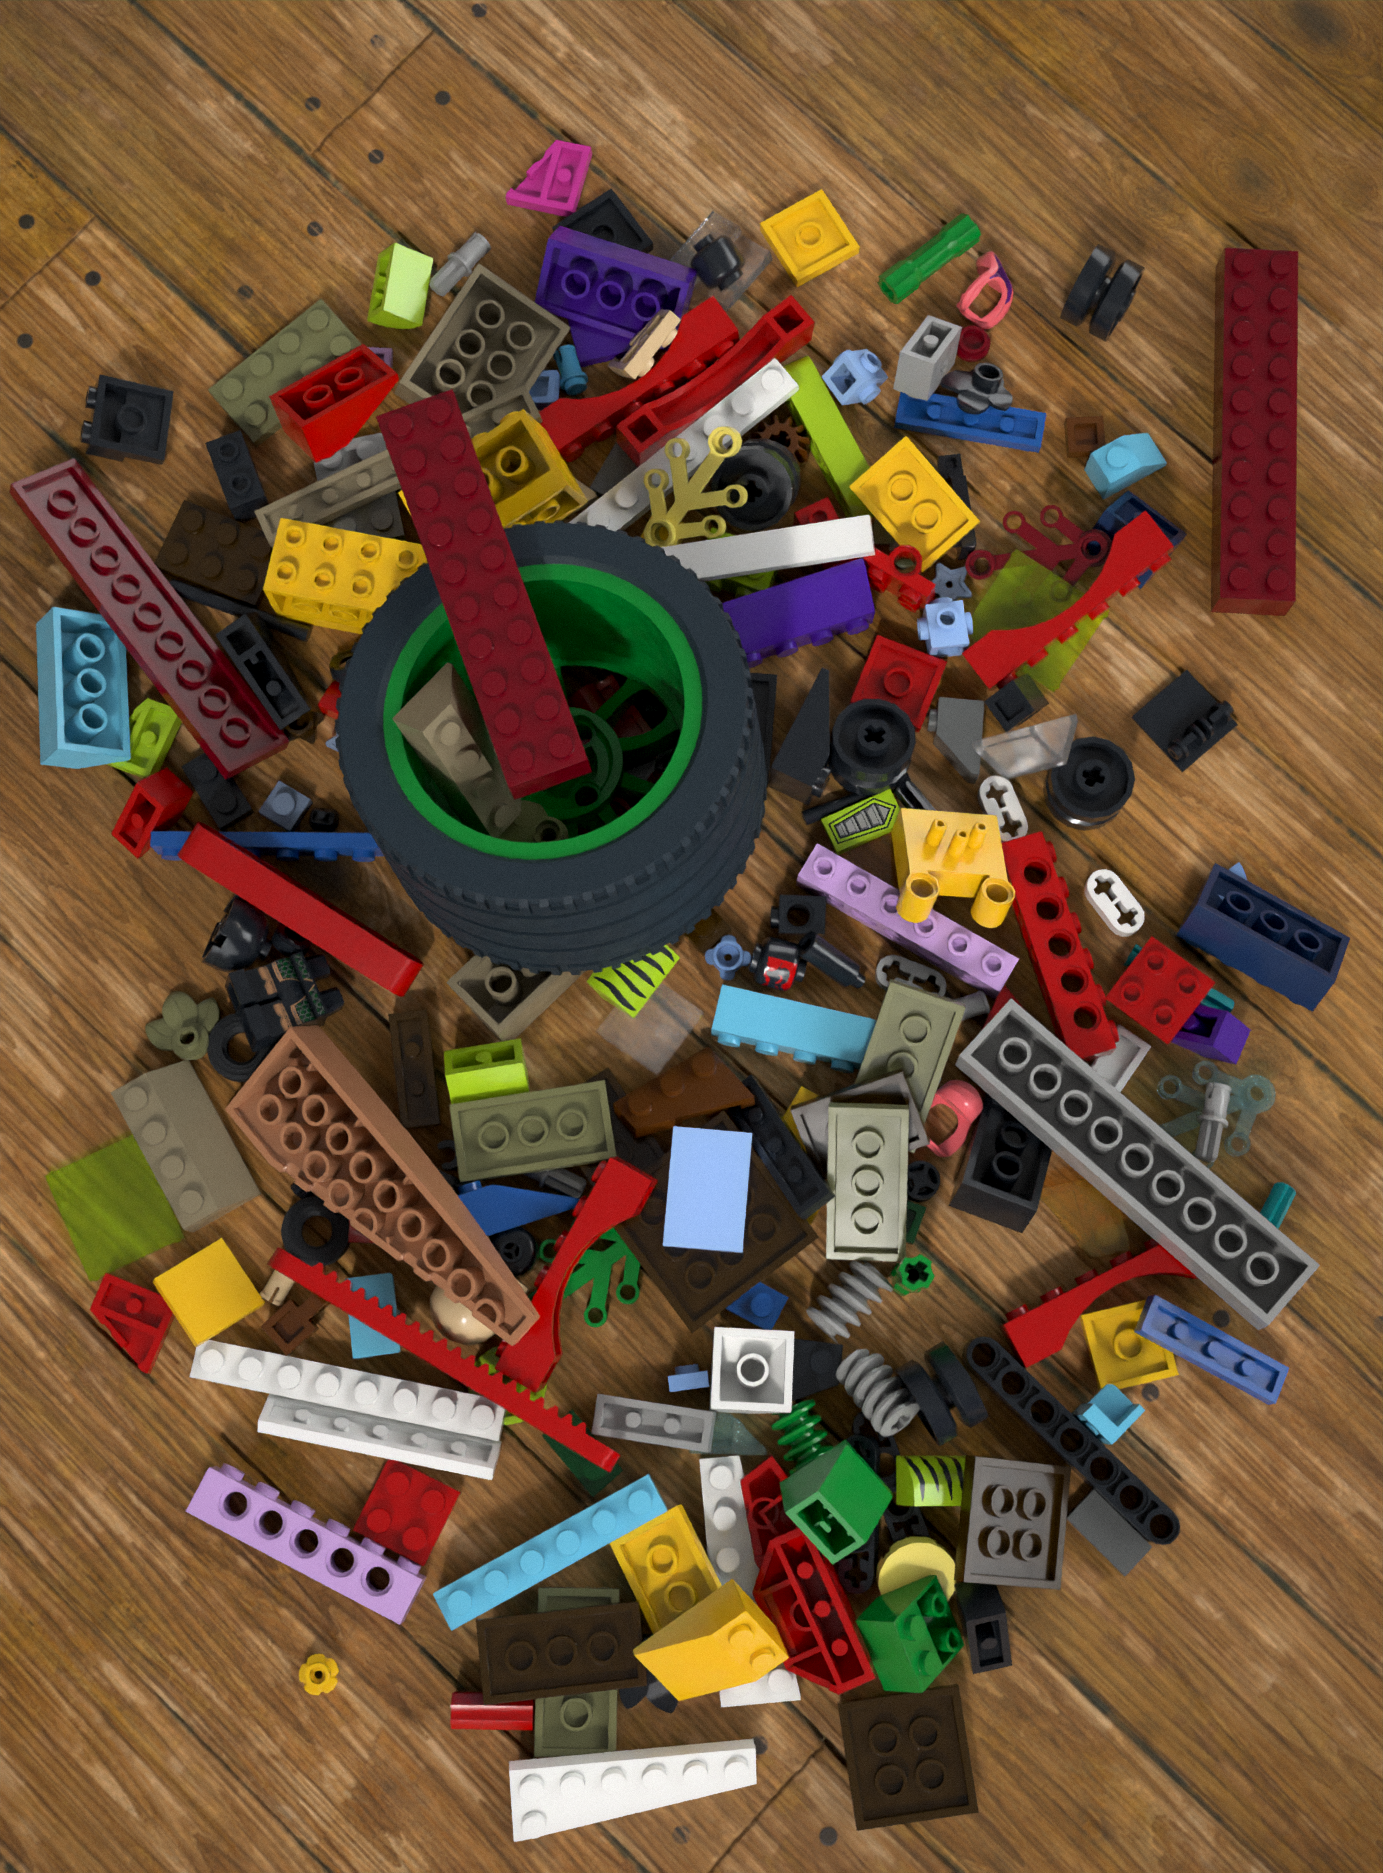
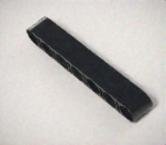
(1088, 1447)

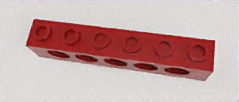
(1037, 854)

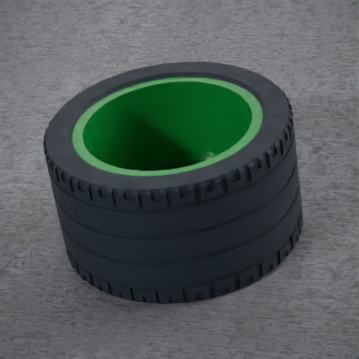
(635, 876)

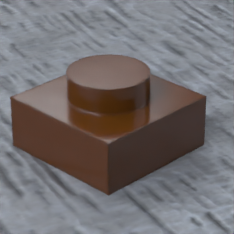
(1083, 435)

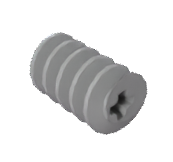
(849, 1299)
(877, 1392)

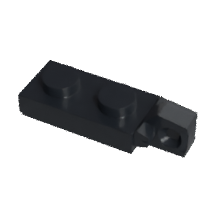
(952, 472)

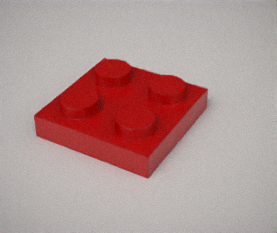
(900, 677)
(407, 1511)

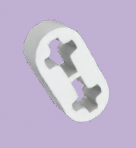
(1010, 806)
(1120, 896)

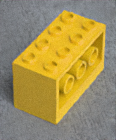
(525, 472)
(335, 574)

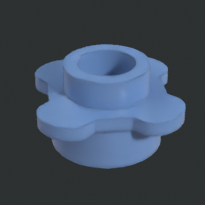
(728, 968)

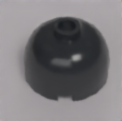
(238, 937)

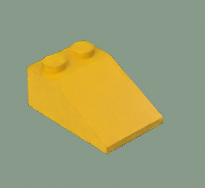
(714, 1645)

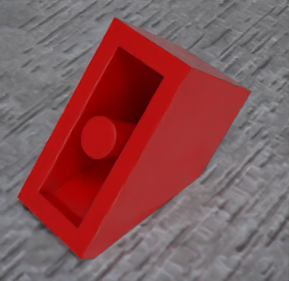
(152, 806)

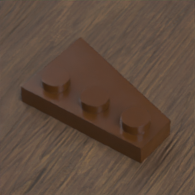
(686, 1091)

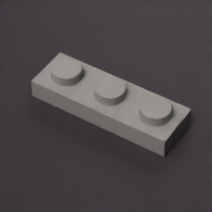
(654, 1423)

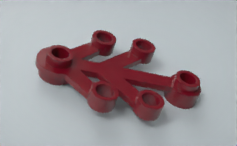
(1046, 551)

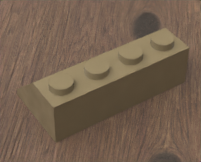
(458, 753)
(507, 997)
(186, 1144)

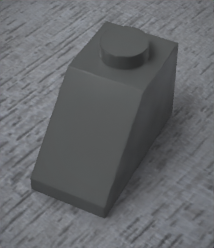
(955, 727)

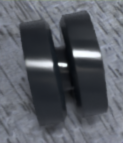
(1104, 294)
(776, 483)
(871, 747)
(1101, 765)
(945, 1391)

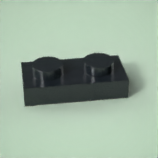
(220, 796)

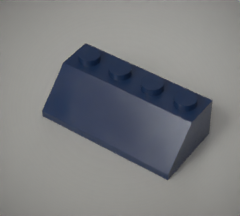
(1264, 937)

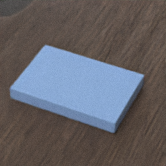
(707, 1189)

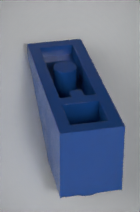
(503, 1207)

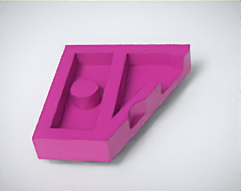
(554, 181)

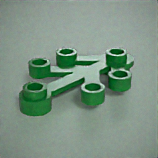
(599, 1266)

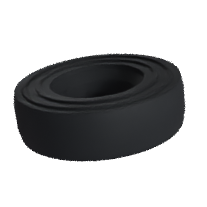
(219, 1055)
(292, 1232)

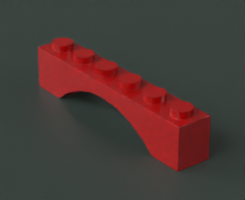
(775, 335)
(701, 339)
(1133, 552)
(616, 1197)
(1044, 1329)

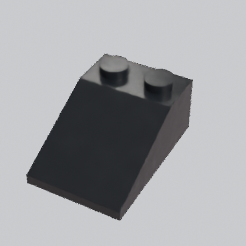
(803, 758)
(1001, 1170)

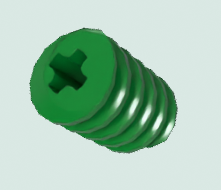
(801, 1434)

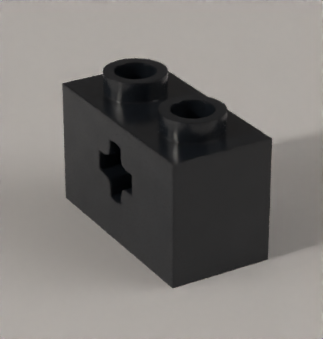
(237, 475)

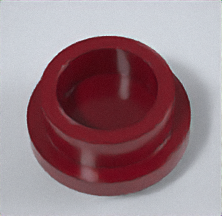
(973, 344)

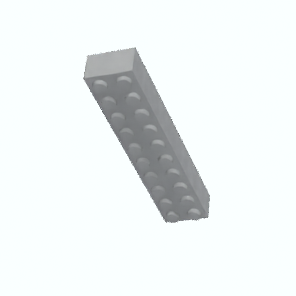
(1137, 1165)

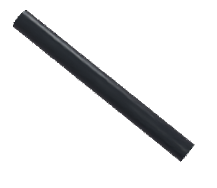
(239, 609)

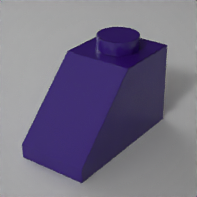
(1213, 1034)

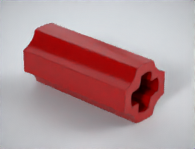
(471, 1713)

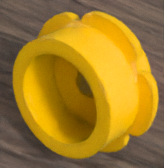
(329, 1669)

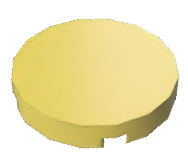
(913, 1560)

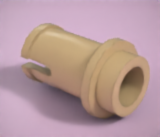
(277, 1280)

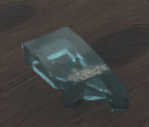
(732, 1438)

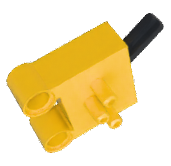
(948, 857)

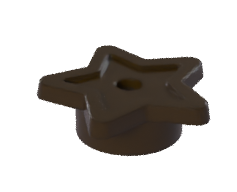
(306, 731)

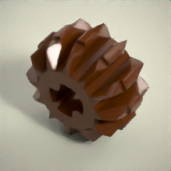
(789, 437)

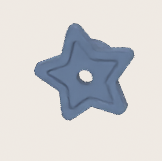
(956, 577)

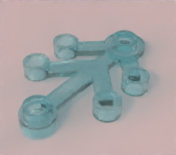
(1241, 1100)

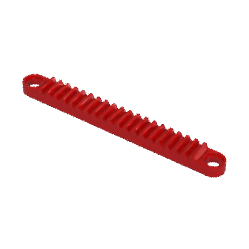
(440, 1357)

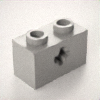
(927, 358)

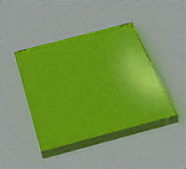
(1028, 596)
(113, 1208)

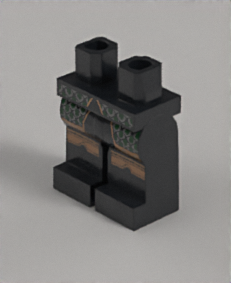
(282, 997)

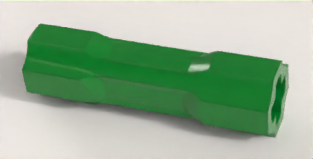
(909, 273)
(923, 1275)

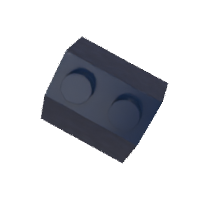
(1123, 512)

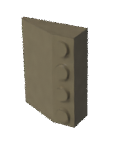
(484, 345)

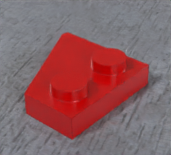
(135, 1318)

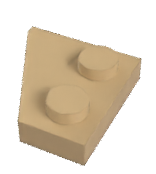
(657, 333)

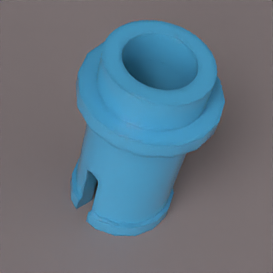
(573, 378)

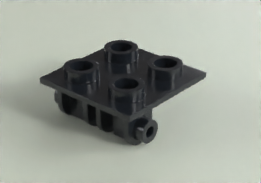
(1185, 720)

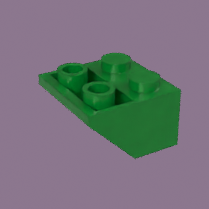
(836, 1501)
(910, 1635)

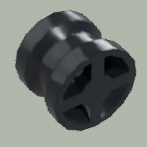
(923, 1175)

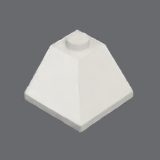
(751, 1371)

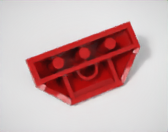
(812, 1614)

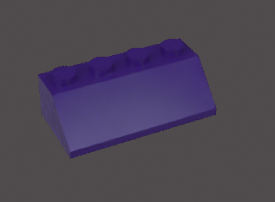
(610, 283)
(803, 612)

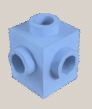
(855, 377)
(945, 627)

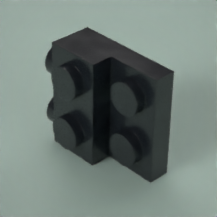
(127, 420)

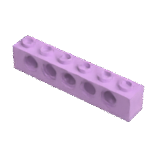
(934, 939)
(212, 1506)

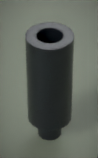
(830, 960)

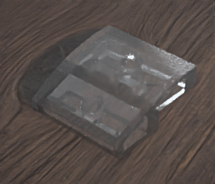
(755, 257)
(655, 1030)

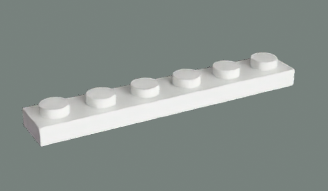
(379, 1436)

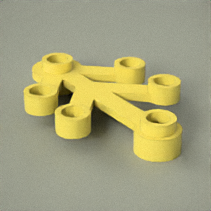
(688, 493)

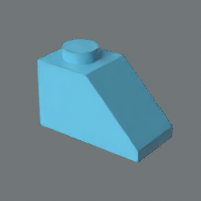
(1123, 463)

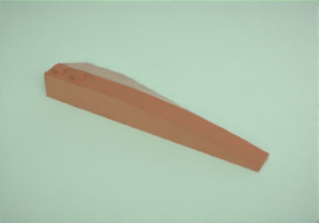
(345, 1145)

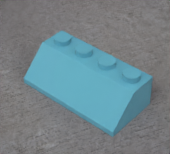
(81, 691)

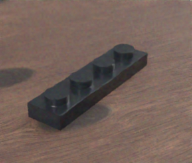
(782, 1152)

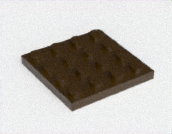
(708, 1281)

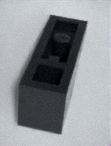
(265, 668)

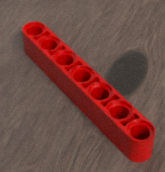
(300, 909)

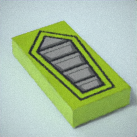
(861, 822)

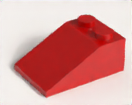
(333, 401)

